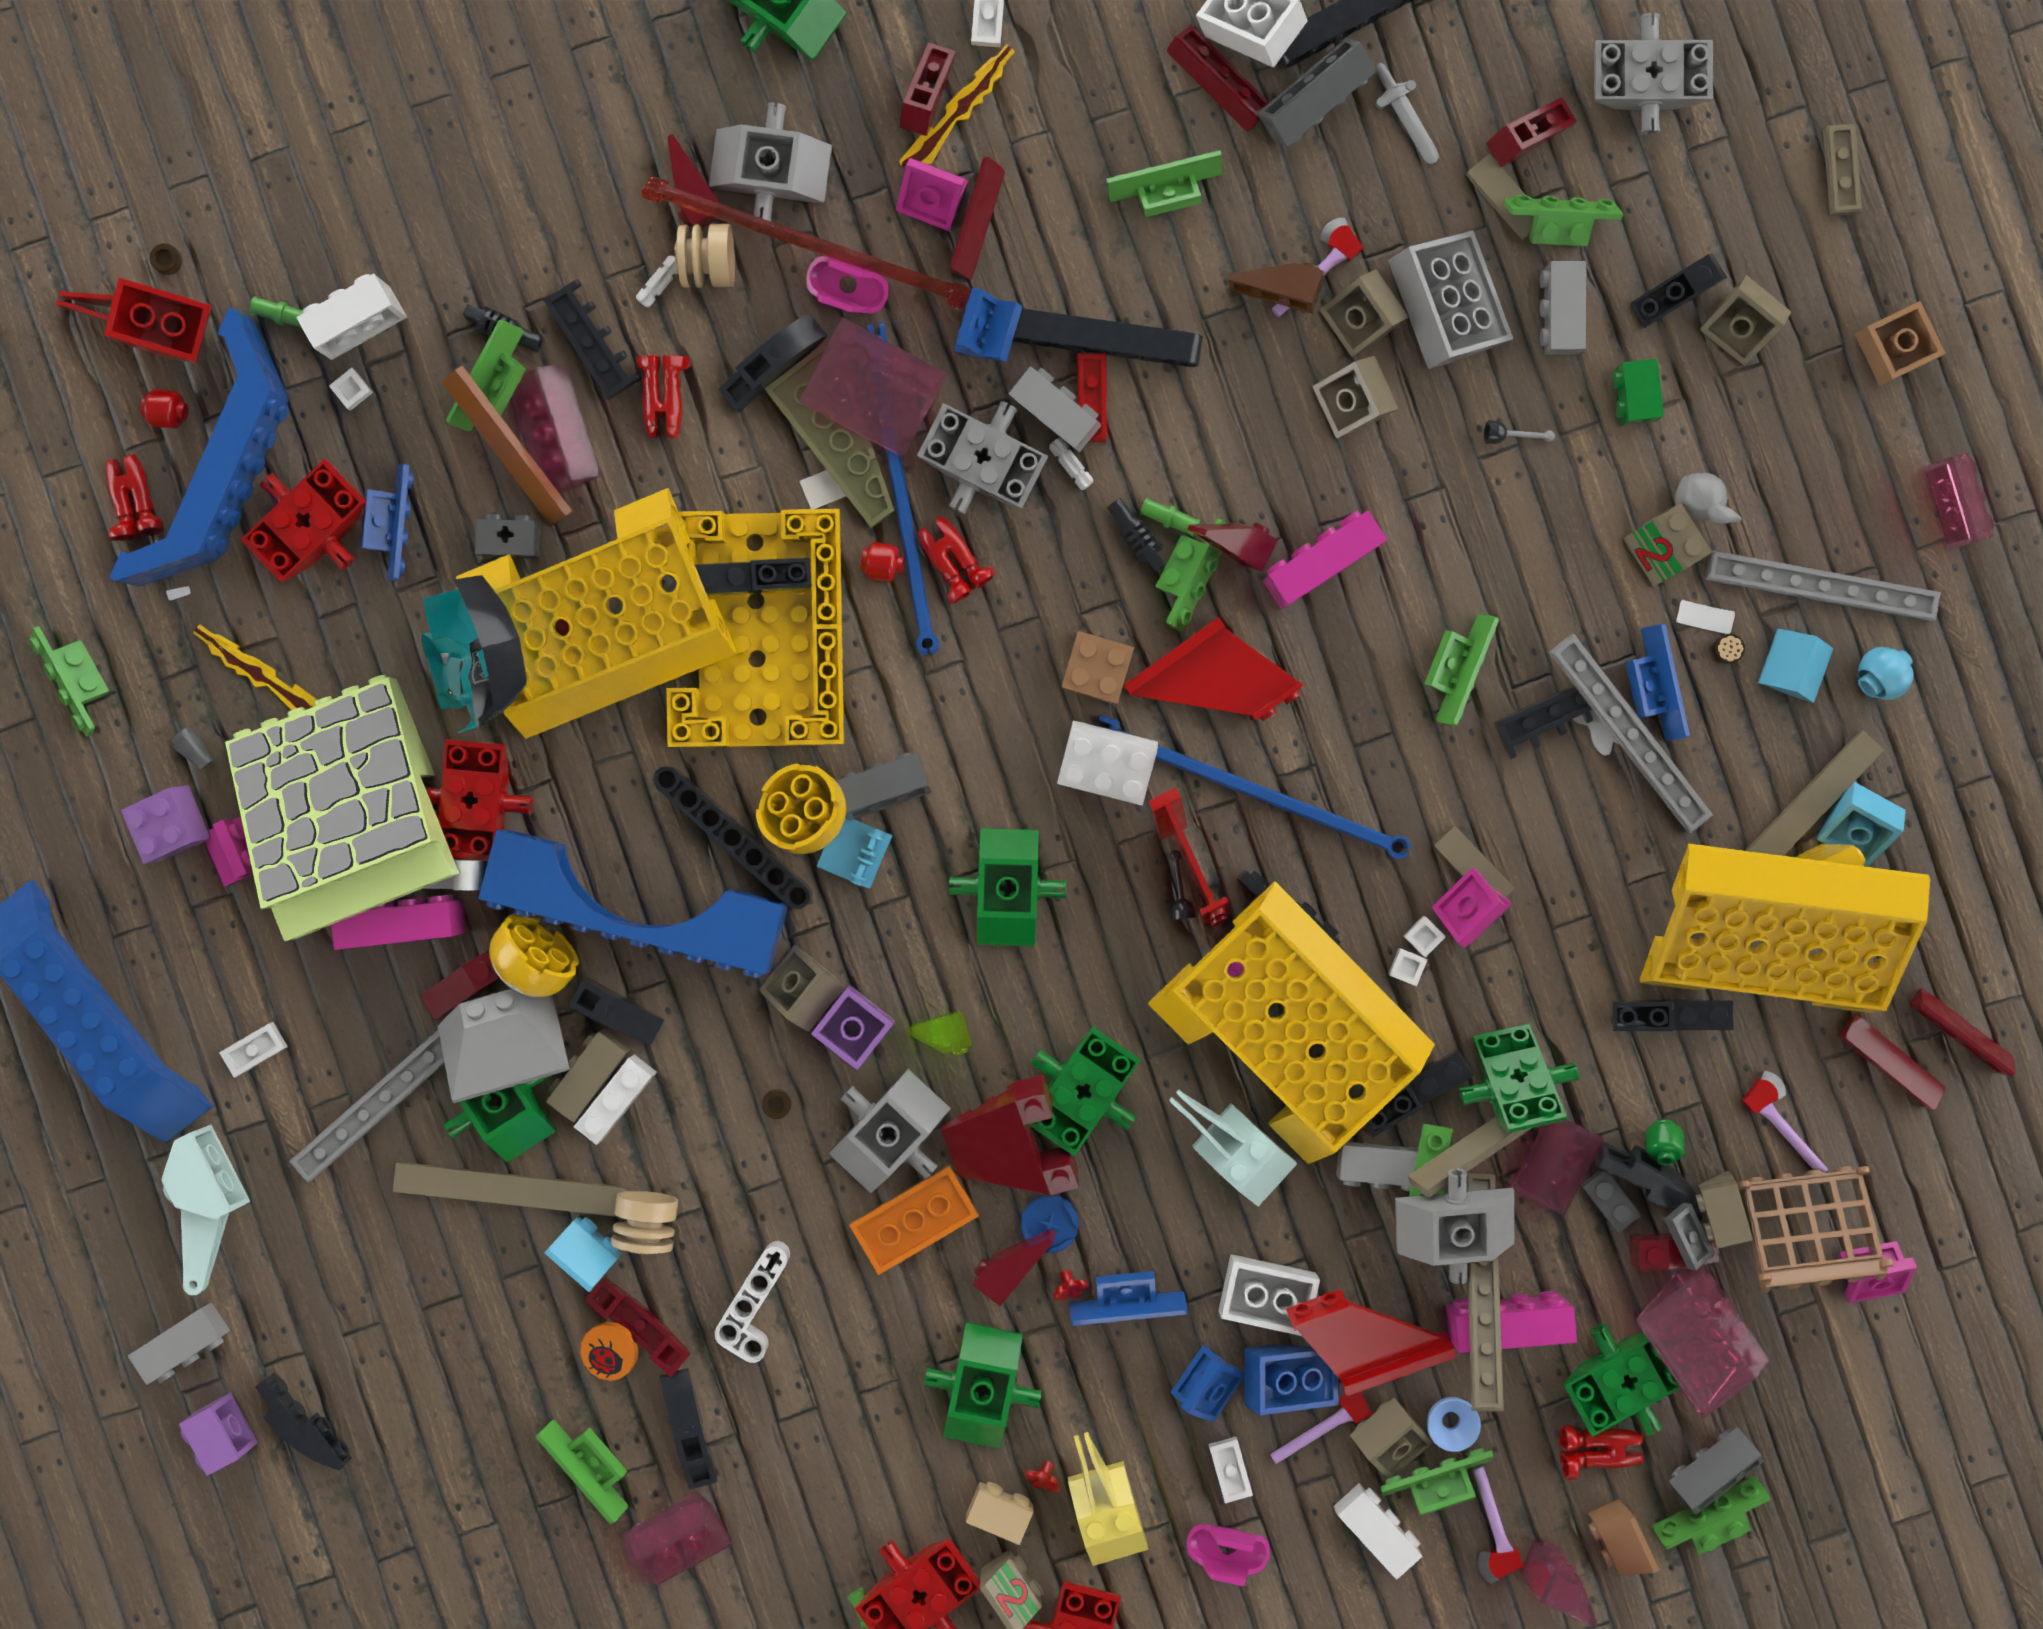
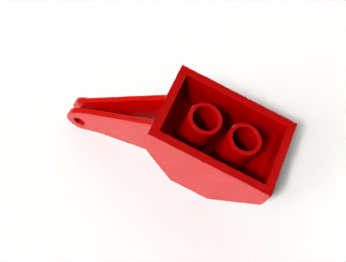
(148, 319)

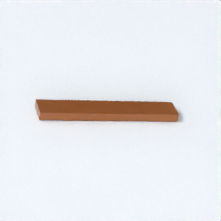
(506, 445)

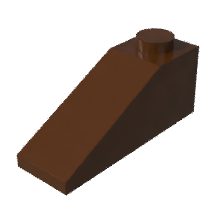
(1285, 285)

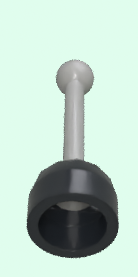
(1496, 432)

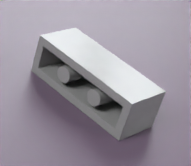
(1563, 308)
(1056, 407)
(1376, 1165)
(179, 1344)

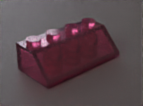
(554, 427)

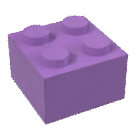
(165, 824)
(853, 1027)
(218, 1434)

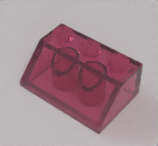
(1959, 500)
(1556, 1164)
(676, 1539)
(1556, 1582)

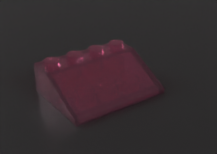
(873, 387)
(1702, 1339)

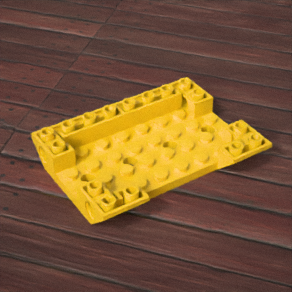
(794, 629)
(604, 652)
(1793, 909)
(1324, 1003)

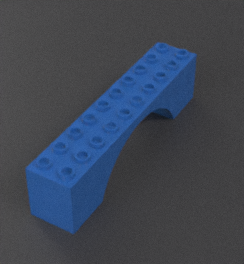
(539, 880)

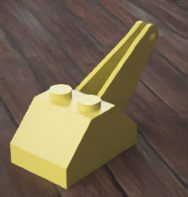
(1105, 1508)

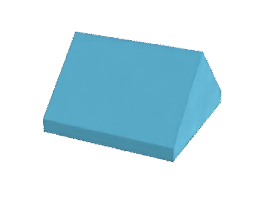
(1796, 664)

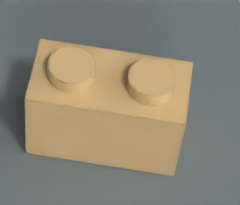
(1000, 1512)

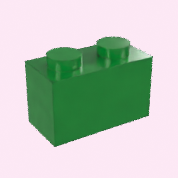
(1638, 392)

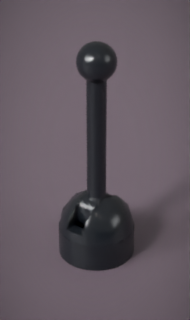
(1181, 908)

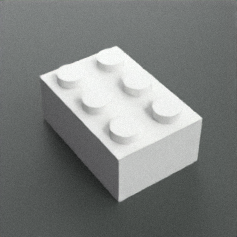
(1253, 26)
(351, 316)
(1107, 762)
(1261, 1292)

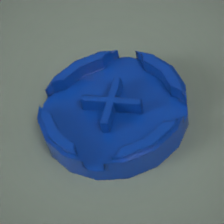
(1050, 1213)

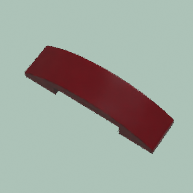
(644, 1326)

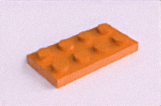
(914, 1219)

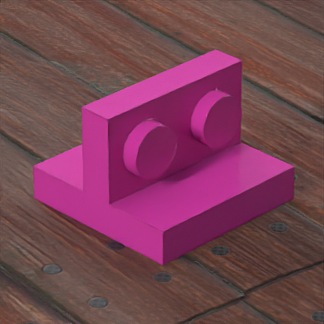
(930, 194)
(230, 851)
(1470, 907)
(1894, 1282)

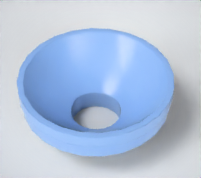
(1459, 1436)

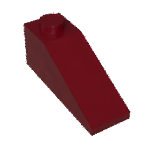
(926, 89)
(1530, 131)
(690, 181)
(1243, 543)
(460, 986)
(1659, 1252)
(1009, 1266)

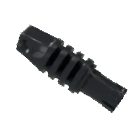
(487, 320)
(1136, 535)

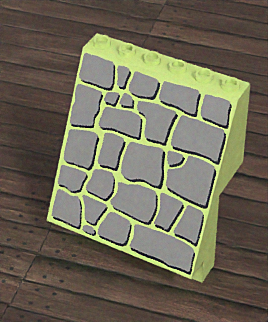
(338, 808)

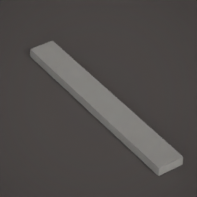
(1822, 586)
(1630, 733)
(369, 1109)

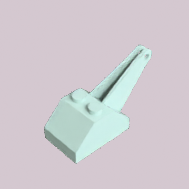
(1239, 1150)
(205, 1189)

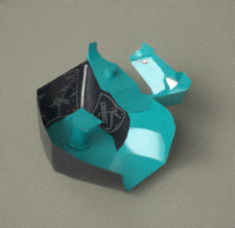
(479, 631)

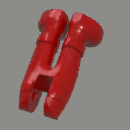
(672, 404)
(119, 490)
(939, 557)
(1610, 1458)

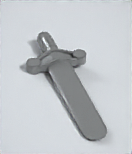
(1396, 96)

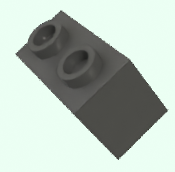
(523, 545)

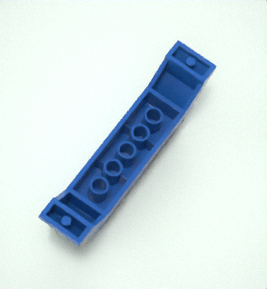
(226, 467)
(88, 1022)

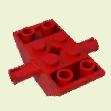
(281, 535)
(477, 771)
(936, 1570)
(1081, 1609)

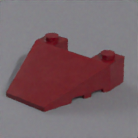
(999, 1147)

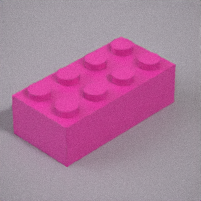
(1330, 555)
(402, 923)
(1524, 1321)

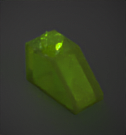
(944, 1033)

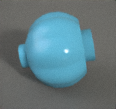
(1885, 673)

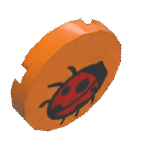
(609, 1351)

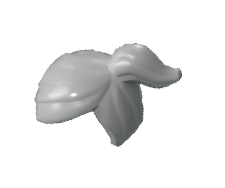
(1705, 499)

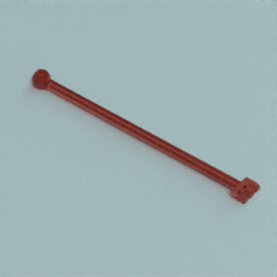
(658, 190)

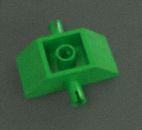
(800, 23)
(1002, 857)
(1102, 1066)
(1517, 1079)
(508, 1125)
(990, 1359)
(1604, 1395)

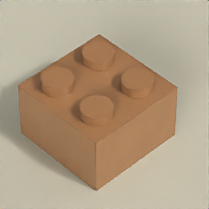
(1899, 343)
(1097, 668)

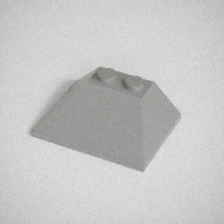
(501, 1043)

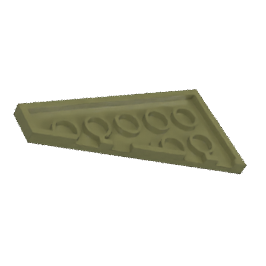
(840, 450)

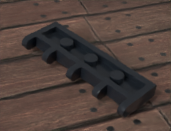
(589, 341)
(1541, 717)

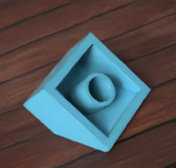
(1863, 821)
(583, 1252)

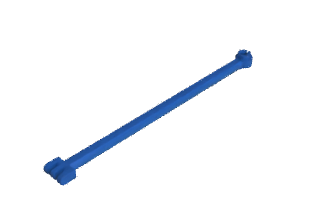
(909, 540)
(1274, 798)

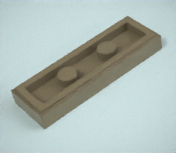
(1842, 169)
(1495, 186)
(1464, 855)

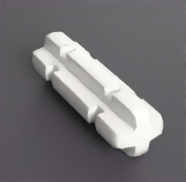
(657, 282)
(1071, 463)

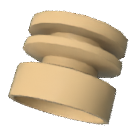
(705, 255)
(644, 1228)

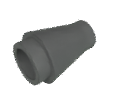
(192, 747)

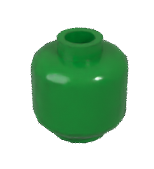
(1664, 1142)

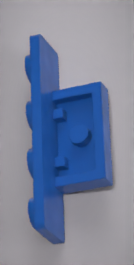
(385, 519)
(1656, 683)
(1127, 1298)

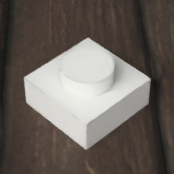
(350, 389)
(1424, 936)
(1407, 966)

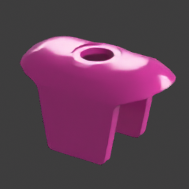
(824, 282)
(1248, 1558)

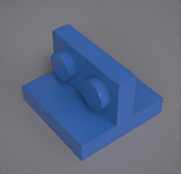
(987, 327)
(1207, 1385)

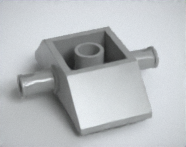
(1678, 67)
(798, 167)
(954, 448)
(907, 1108)
(1455, 1226)

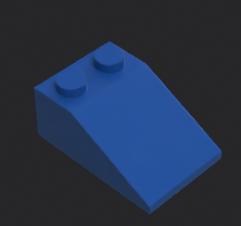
(1287, 1379)

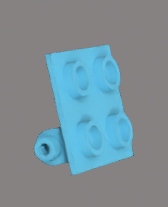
(855, 853)

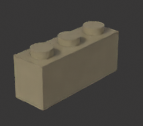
(587, 1074)

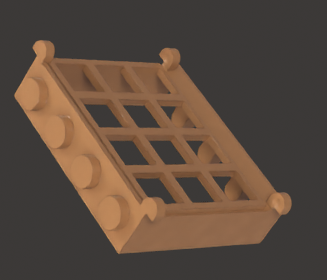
(1823, 1271)

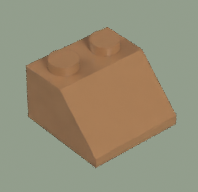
(1621, 1539)

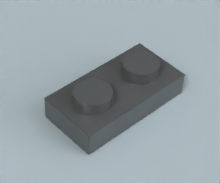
(1610, 1200)
(1689, 1236)

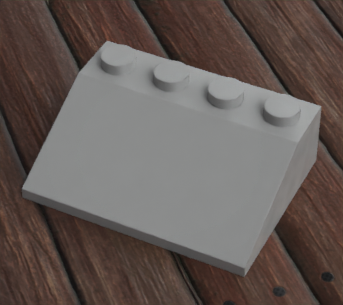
(1450, 298)

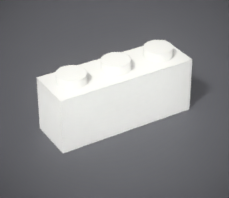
(615, 1099)
(1379, 1530)

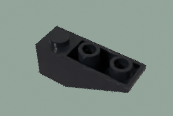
(1678, 290)
(615, 1011)

